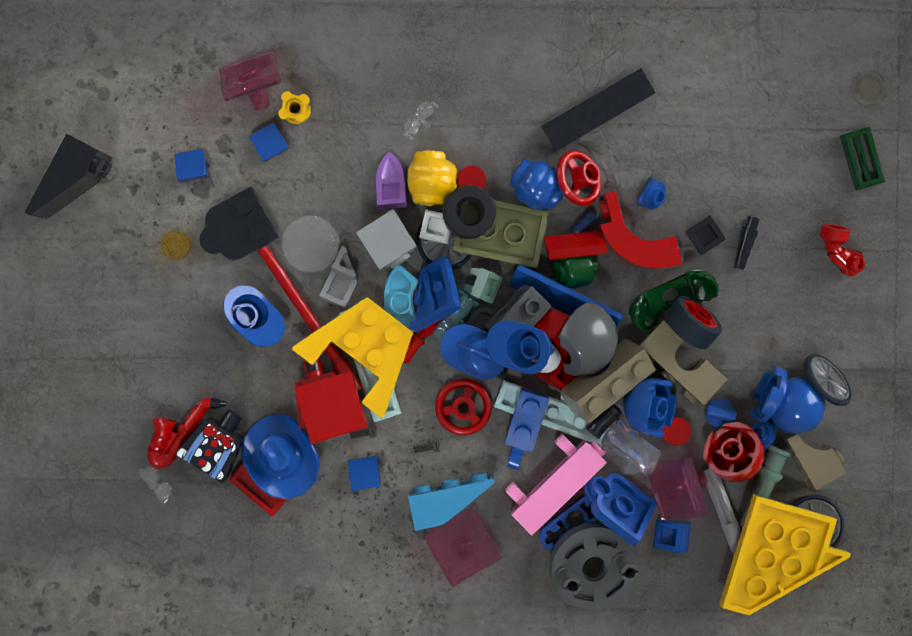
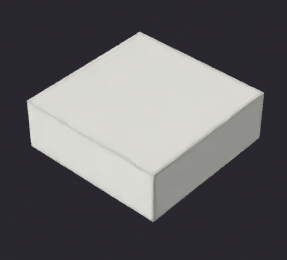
(434, 228)

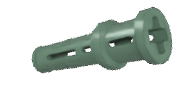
(769, 474)

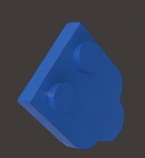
(620, 506)

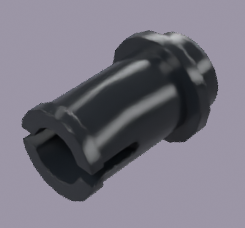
(604, 421)

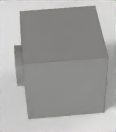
(387, 241)

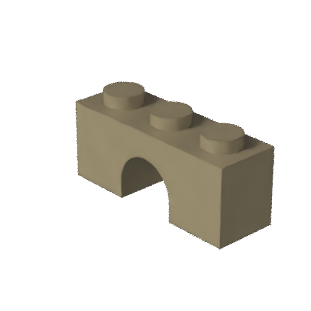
(698, 382)
(593, 395)

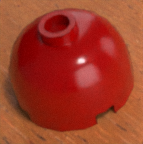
(734, 452)

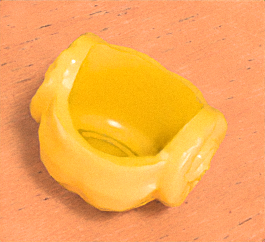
(431, 177)

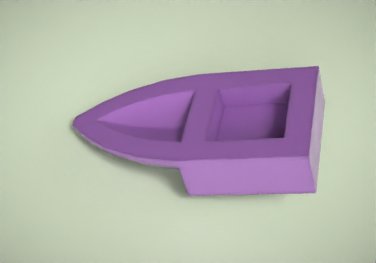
(390, 184)

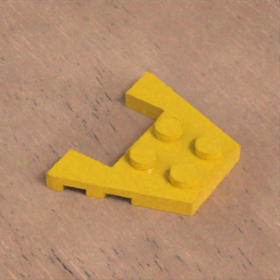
(369, 338)

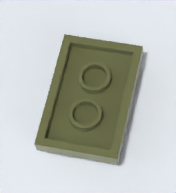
(512, 239)

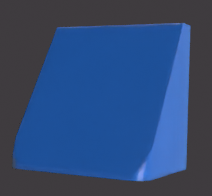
(191, 165)
(364, 473)
(672, 536)

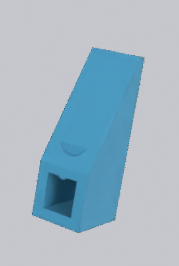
(438, 505)

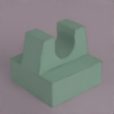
(485, 286)

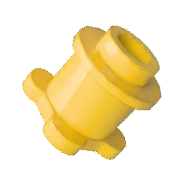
(289, 102)

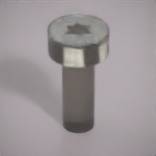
(371, 431)
(426, 447)

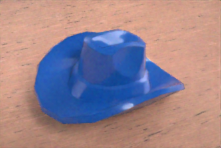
(280, 457)

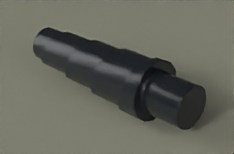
(746, 242)

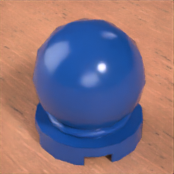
(788, 402)

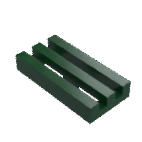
(851, 160)

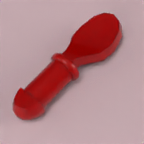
(417, 341)

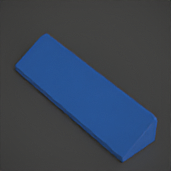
(555, 293)

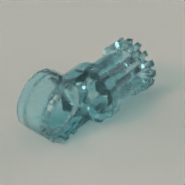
(455, 318)

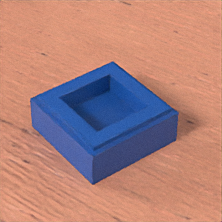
(269, 142)

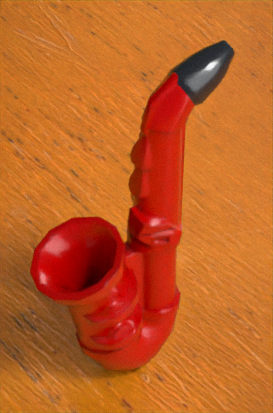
(166, 442)

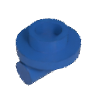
(652, 194)
(720, 412)
(766, 432)

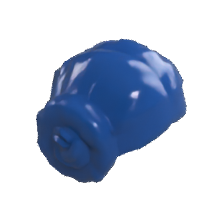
(536, 185)

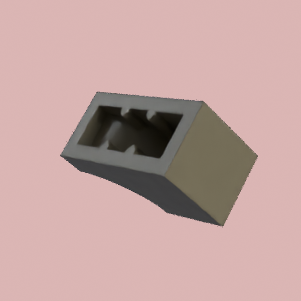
(816, 465)

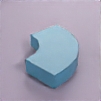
(399, 295)

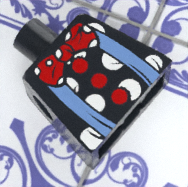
(214, 446)

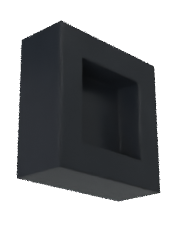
(705, 235)

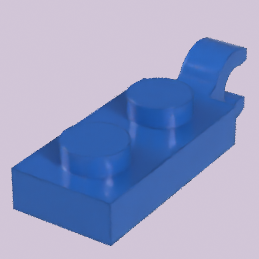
(525, 424)

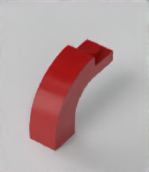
(628, 247)

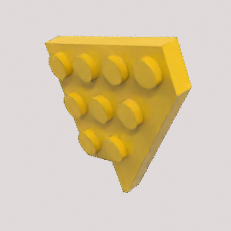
(777, 554)

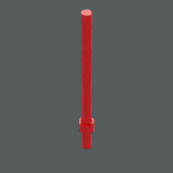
(341, 364)

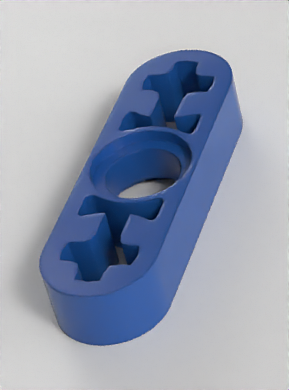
(553, 526)

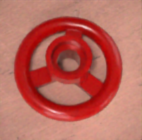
(582, 176)
(478, 423)

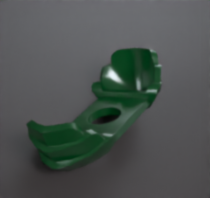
(693, 284)

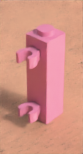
(558, 486)

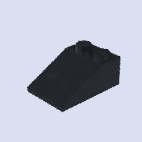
(69, 175)

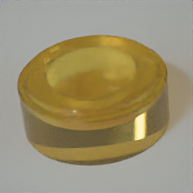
(176, 245)

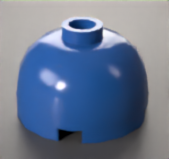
(650, 406)

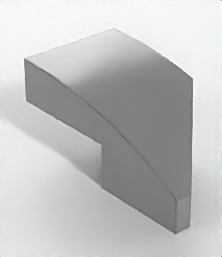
(340, 281)

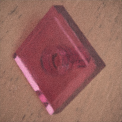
(251, 78)
(679, 489)
(462, 547)

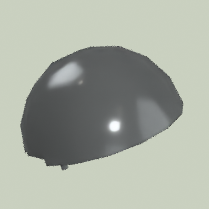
(589, 339)

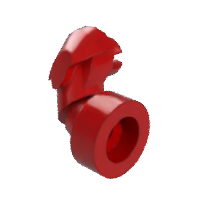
(846, 259)

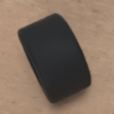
(486, 206)

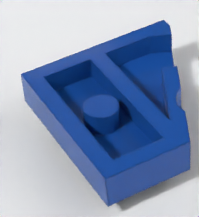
(436, 294)

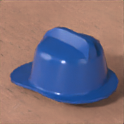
(253, 316)
(517, 344)
(466, 350)

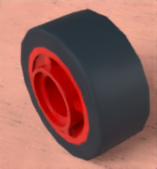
(693, 322)

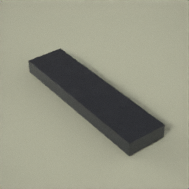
(598, 109)

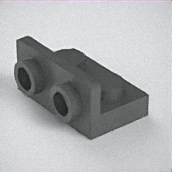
(523, 307)

